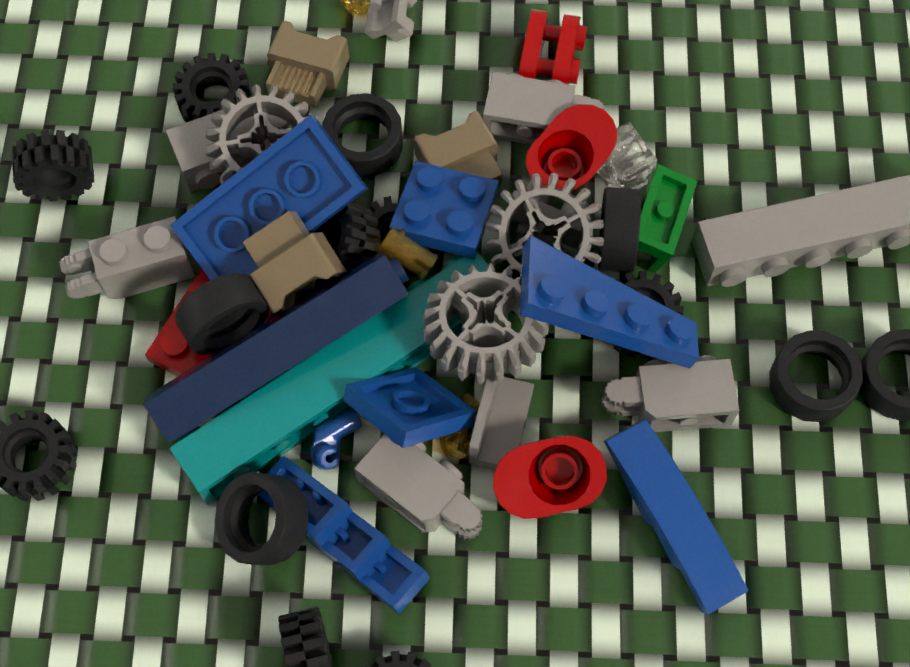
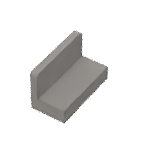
(499, 420)

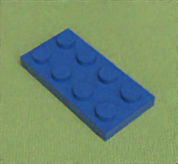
(294, 174)

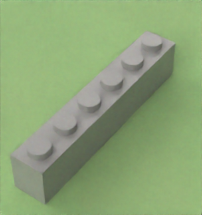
(804, 232)

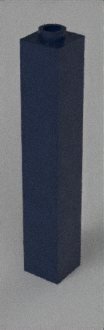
(276, 346)

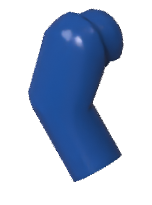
(328, 438)

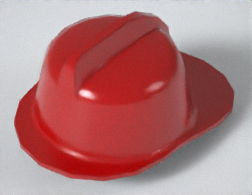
(573, 145)
(549, 477)

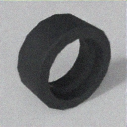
(373, 108)
(621, 229)
(220, 313)
(829, 347)
(873, 388)
(233, 512)

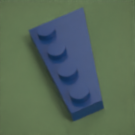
(595, 305)

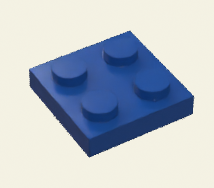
(445, 209)
(409, 406)

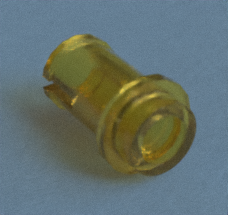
(407, 252)

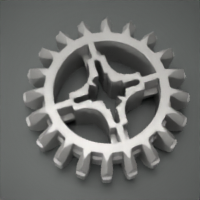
(255, 106)
(527, 199)
(481, 347)

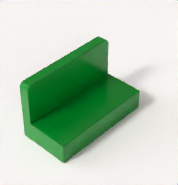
(663, 214)

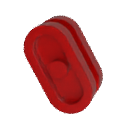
(569, 37)

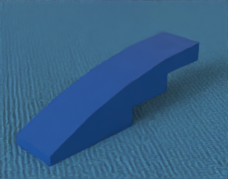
(676, 516)
(353, 541)

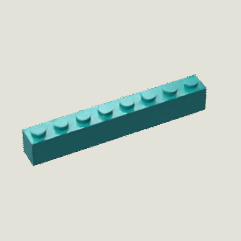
(294, 404)

